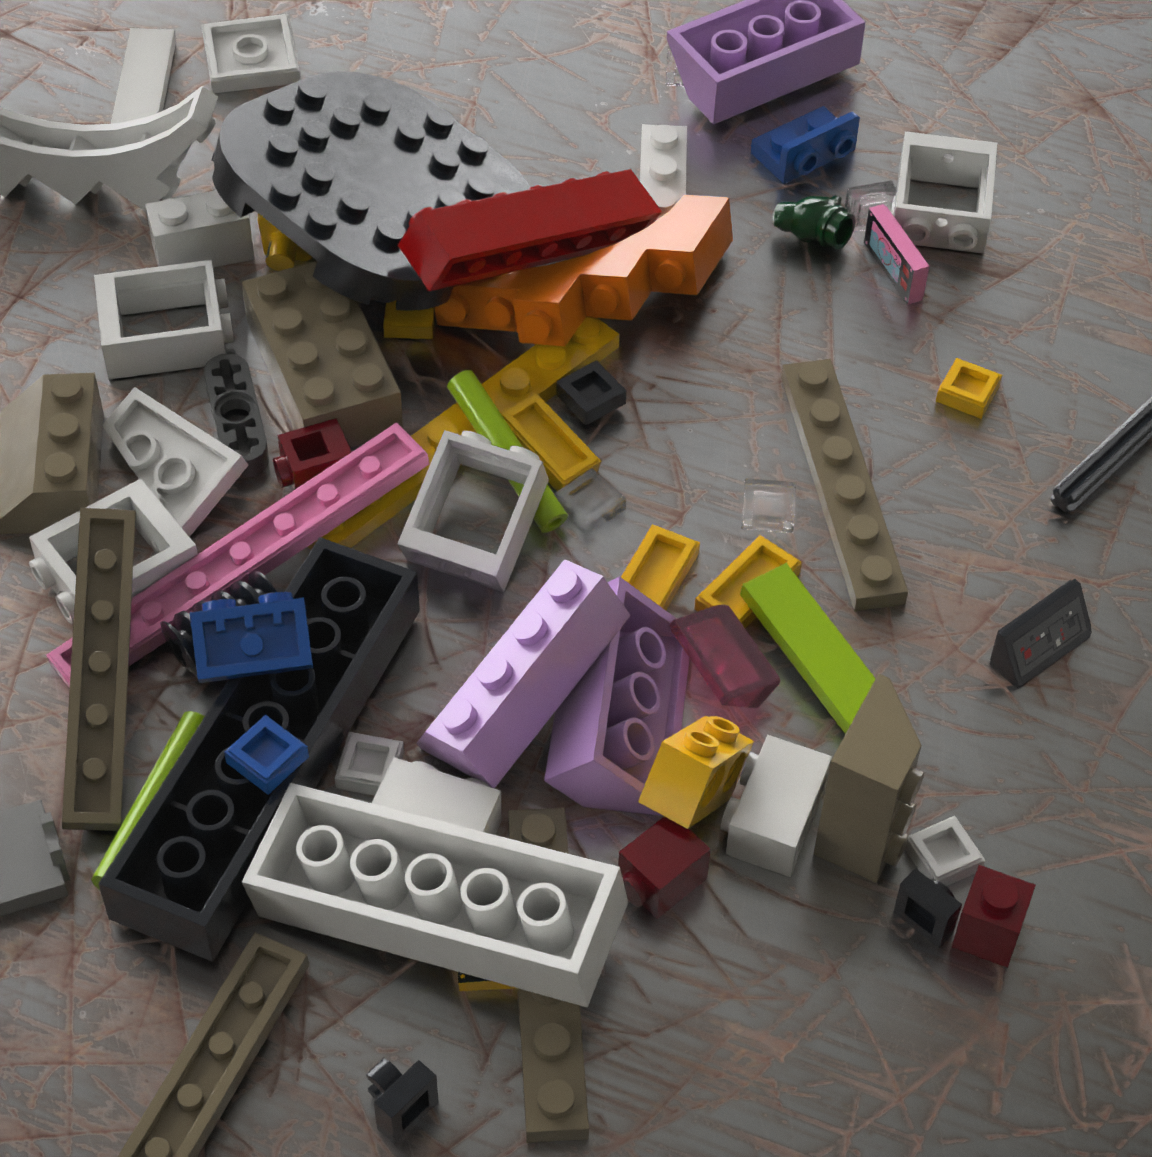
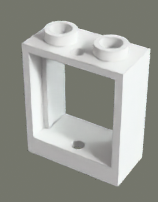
(970, 166)
(160, 290)
(161, 531)
(455, 557)

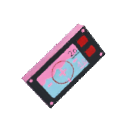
(896, 254)

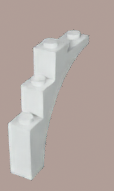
(129, 157)

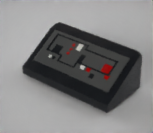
(1042, 635)

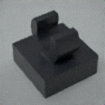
(401, 1098)

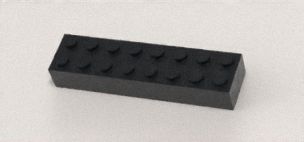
(203, 826)

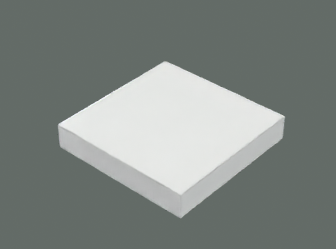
(250, 53)

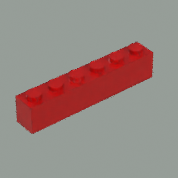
(525, 228)

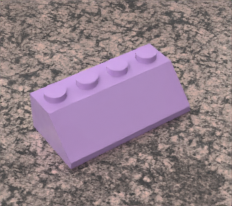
(763, 51)
(527, 674)
(620, 711)

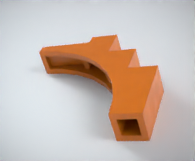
(611, 283)

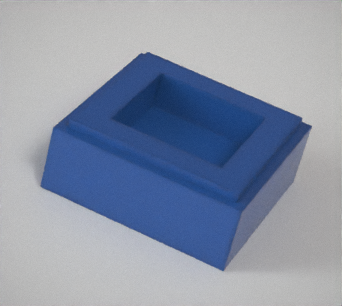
(266, 754)

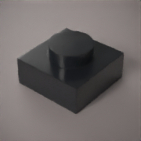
(591, 392)
(927, 907)

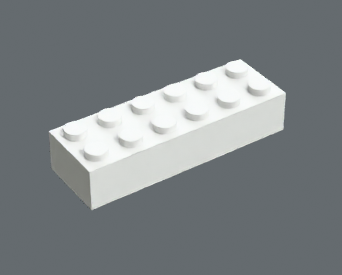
(438, 893)

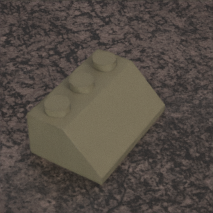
(50, 452)
(871, 787)

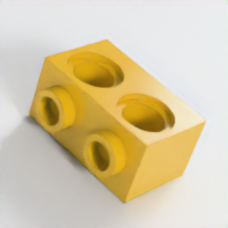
(696, 770)

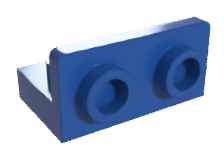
(806, 143)
(250, 638)

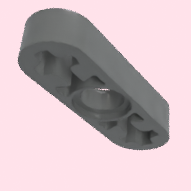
(241, 398)

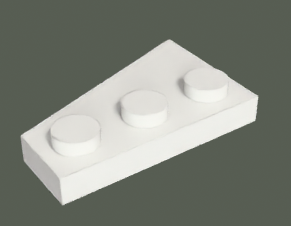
(173, 458)

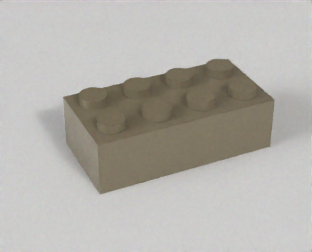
(321, 354)

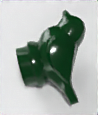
(816, 220)

